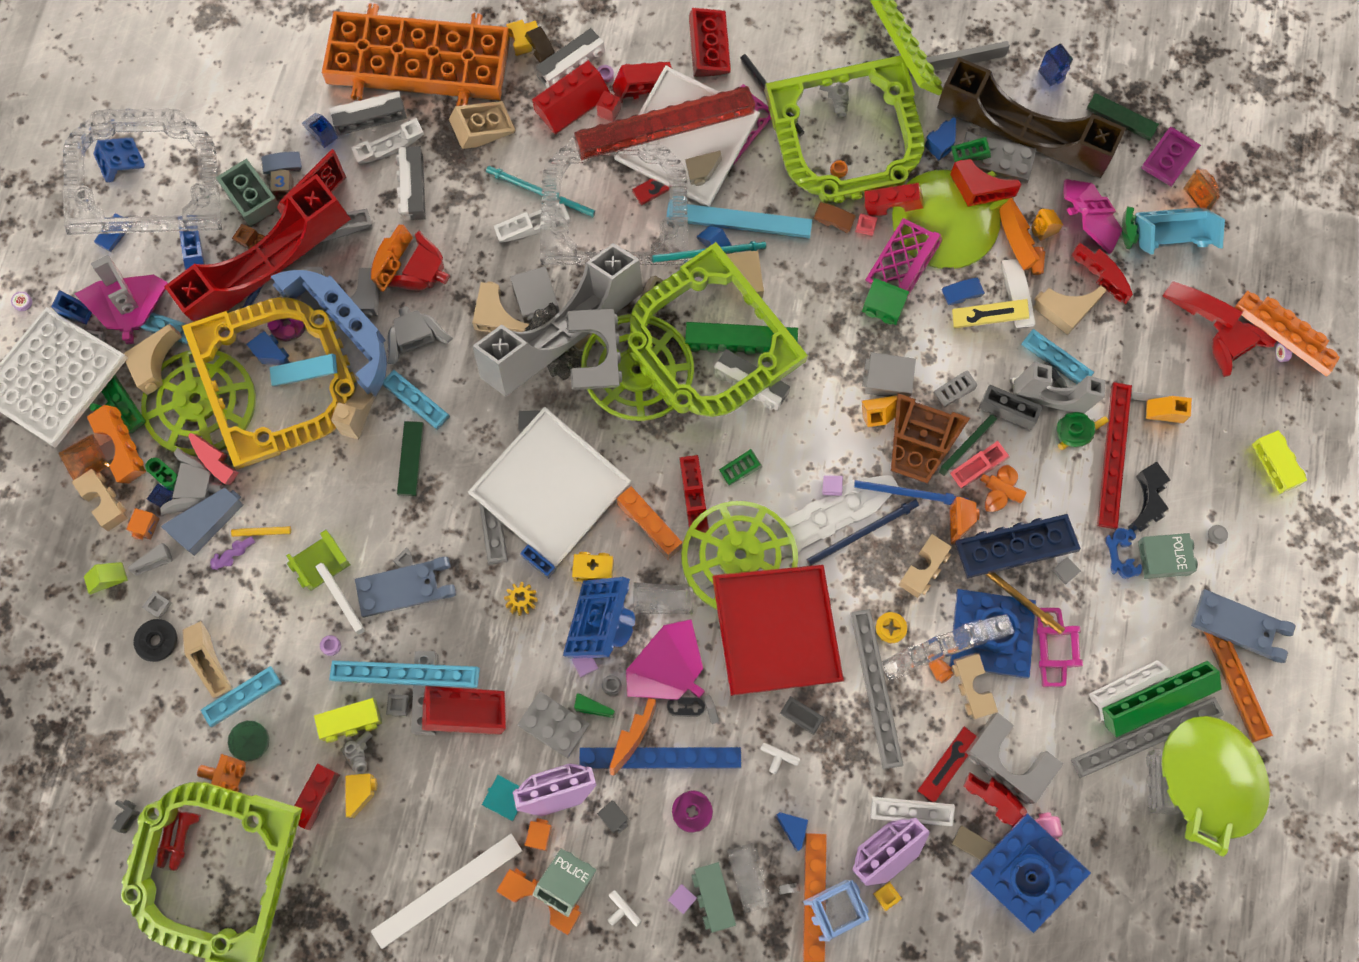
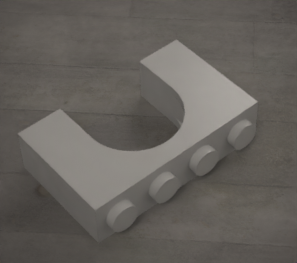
(365, 296)
(603, 324)
(1034, 386)
(985, 752)

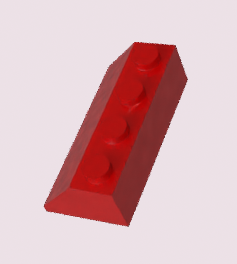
(570, 97)

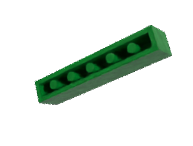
(733, 337)
(1162, 698)

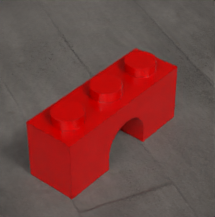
(903, 196)
(318, 785)

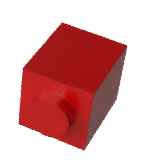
(608, 106)

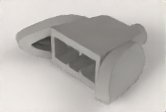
(411, 332)
(192, 484)

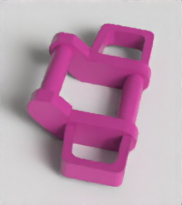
(1064, 664)

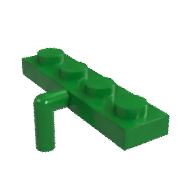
(119, 398)

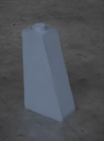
(203, 520)

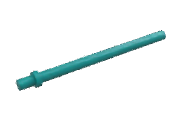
(498, 173)
(752, 246)

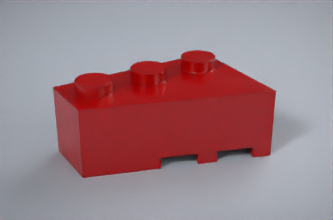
(637, 79)

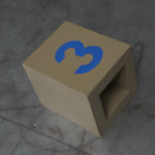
(281, 183)

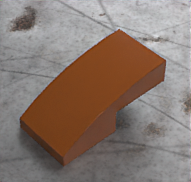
(835, 216)
(247, 236)

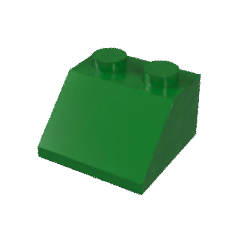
(885, 301)

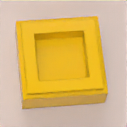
(887, 896)

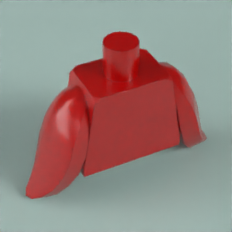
(423, 267)
(1235, 342)

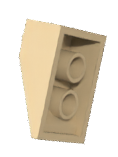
(480, 123)

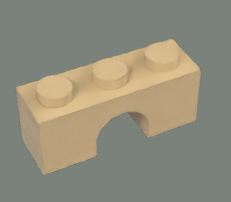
(109, 512)
(916, 580)
(967, 669)

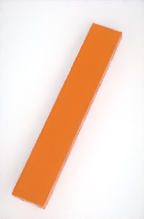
(1240, 688)

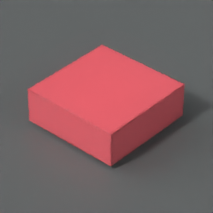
(866, 224)

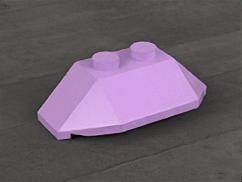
(554, 789)
(890, 851)

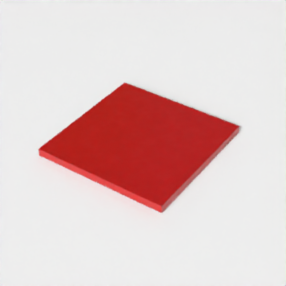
(777, 629)

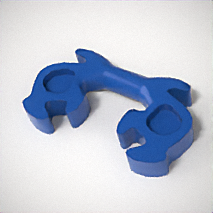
(1121, 537)

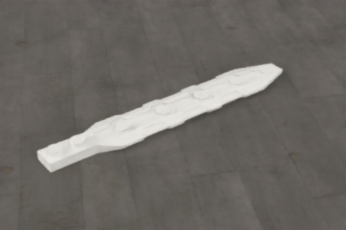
(817, 521)

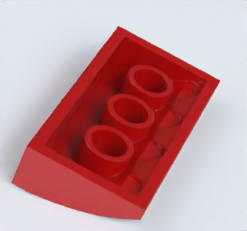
(709, 42)

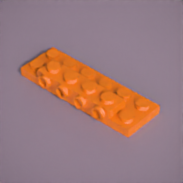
(1289, 331)

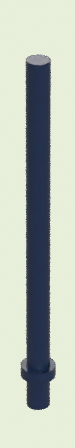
(904, 509)

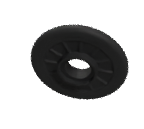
(163, 649)

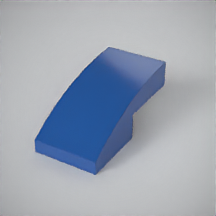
(963, 290)

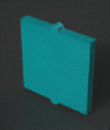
(501, 798)

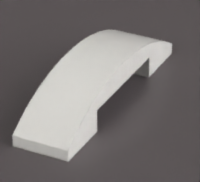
(390, 144)

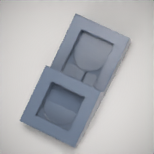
(284, 160)

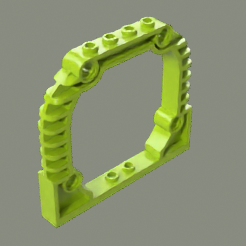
(887, 74)
(713, 268)
(277, 828)

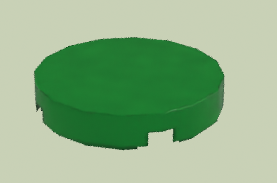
(1075, 429)

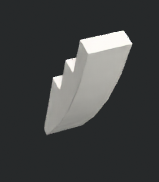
(523, 225)
(1017, 288)

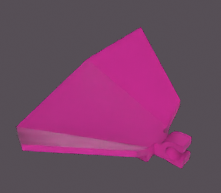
(1095, 211)
(146, 291)
(667, 665)

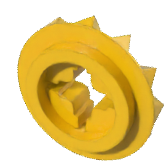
(897, 621)

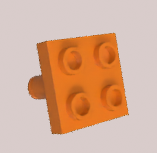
(226, 774)

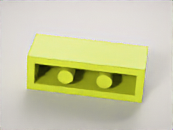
(1279, 461)
(348, 720)

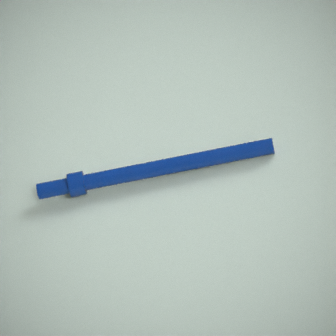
(946, 498)

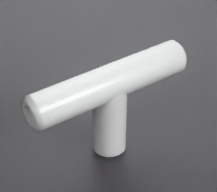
(779, 756)
(623, 910)

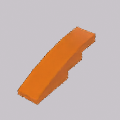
(1018, 235)
(630, 740)

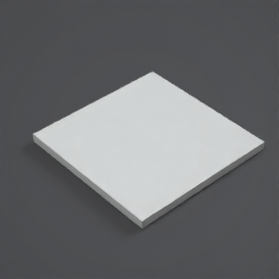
(727, 137)
(549, 487)

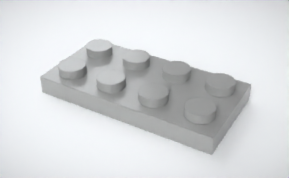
(1006, 158)

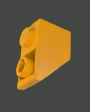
(1046, 224)
(1169, 409)
(879, 410)

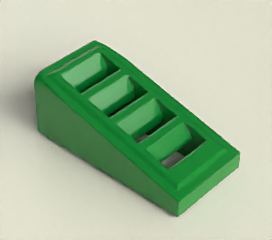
(969, 145)
(744, 473)
(588, 706)

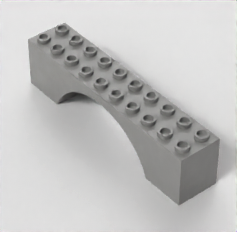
(512, 357)

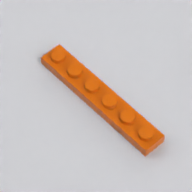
(813, 884)

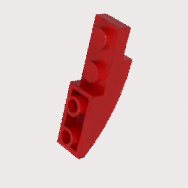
(1109, 273)
(1008, 809)

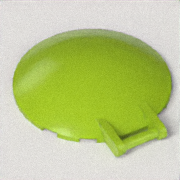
(964, 230)
(1215, 781)

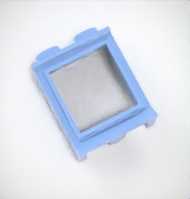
(838, 909)

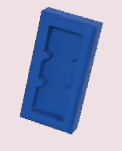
(110, 240)

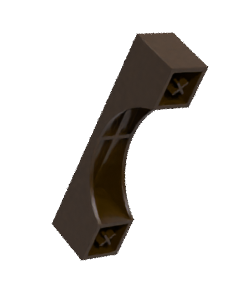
(1079, 142)

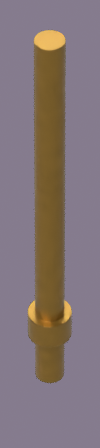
(1046, 618)

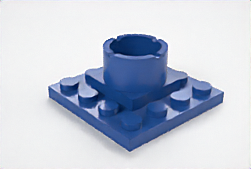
(600, 619)
(1004, 655)
(1024, 852)

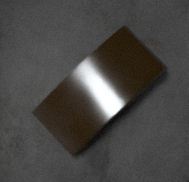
(540, 43)

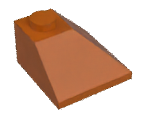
(962, 517)

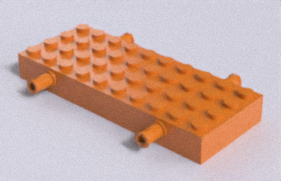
(416, 55)

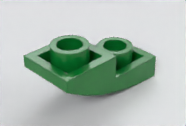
(1128, 229)

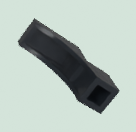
(1152, 481)

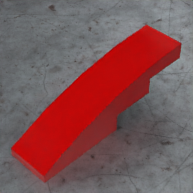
(1202, 303)
(693, 490)

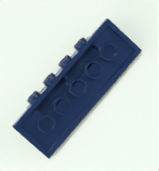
(1017, 545)

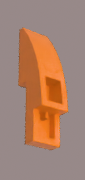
(387, 256)

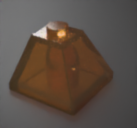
(1203, 189)
(83, 457)

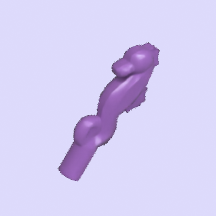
(226, 558)

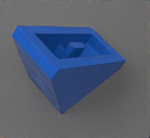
(712, 235)
(71, 308)
(794, 828)

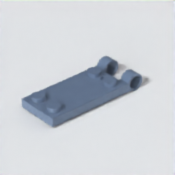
(402, 588)
(1241, 625)

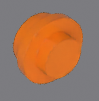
(839, 169)

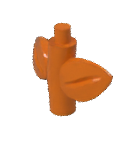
(1002, 489)

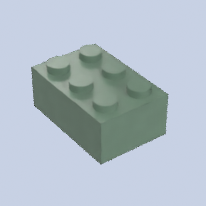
(248, 192)
(713, 897)

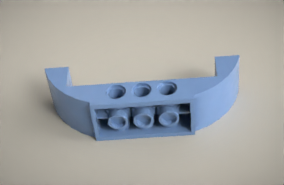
(346, 316)

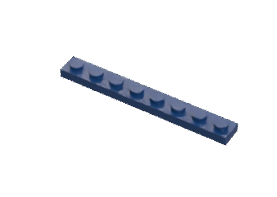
(666, 758)

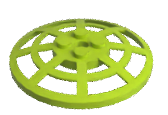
(638, 382)
(201, 410)
(733, 542)

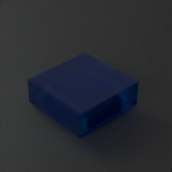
(160, 496)

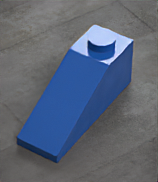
(191, 248)

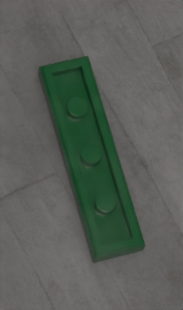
(1122, 116)
(967, 445)
(410, 458)

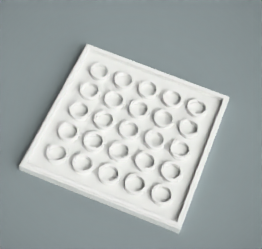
(54, 376)

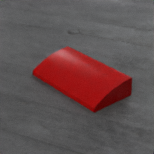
(463, 710)

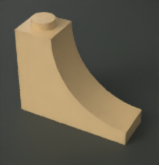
(749, 265)
(1066, 310)
(490, 313)
(147, 358)
(352, 415)
(202, 657)

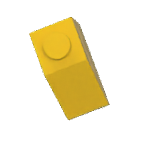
(359, 792)

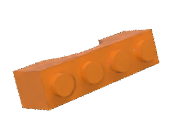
(126, 462)
(650, 522)
(516, 887)

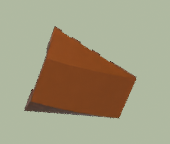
(922, 438)

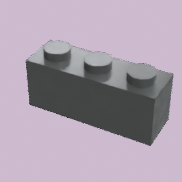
(1010, 407)

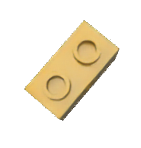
(583, 562)

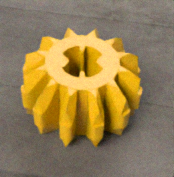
(521, 605)

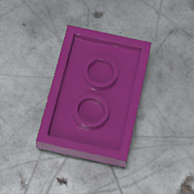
(1170, 156)

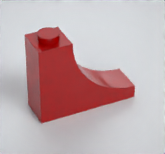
(980, 187)

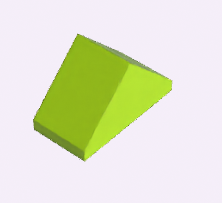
(104, 576)

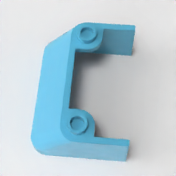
(1179, 226)

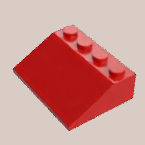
(327, 169)

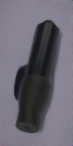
(1057, 378)

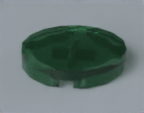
(248, 741)

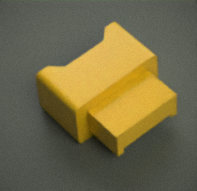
(517, 31)

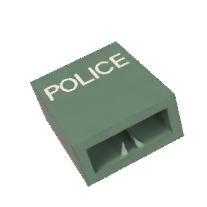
(1167, 555)
(564, 882)

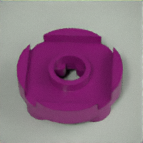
(286, 333)
(703, 807)

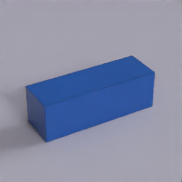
(538, 561)

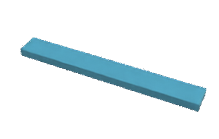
(748, 221)
(405, 674)

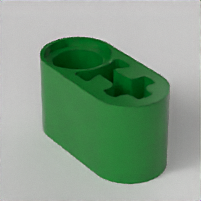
(162, 473)

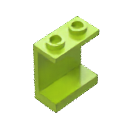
(322, 551)

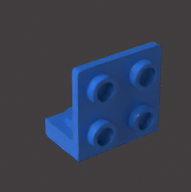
(117, 155)

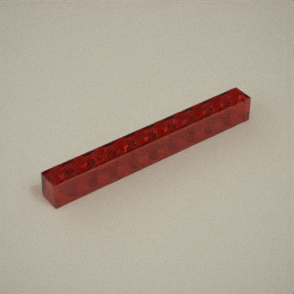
(664, 122)

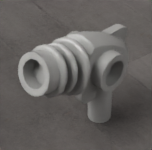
(839, 96)
(354, 753)

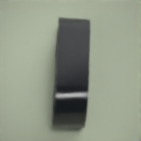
(686, 712)

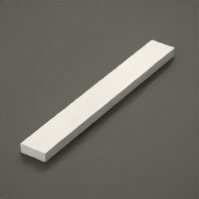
(446, 891)

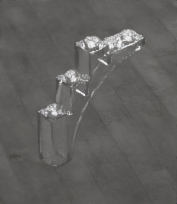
(947, 644)

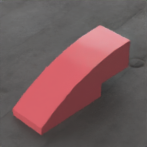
(213, 459)
(979, 464)

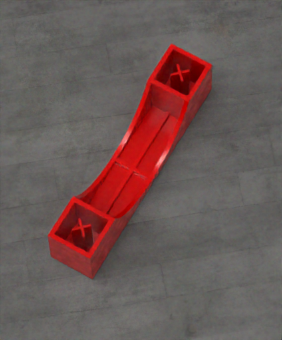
(307, 220)

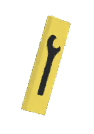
(990, 313)

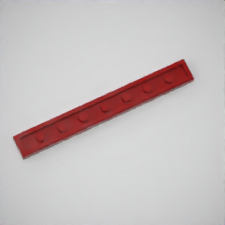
(1114, 456)

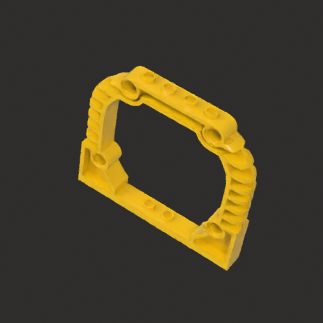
(206, 339)

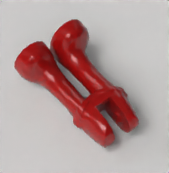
(185, 820)

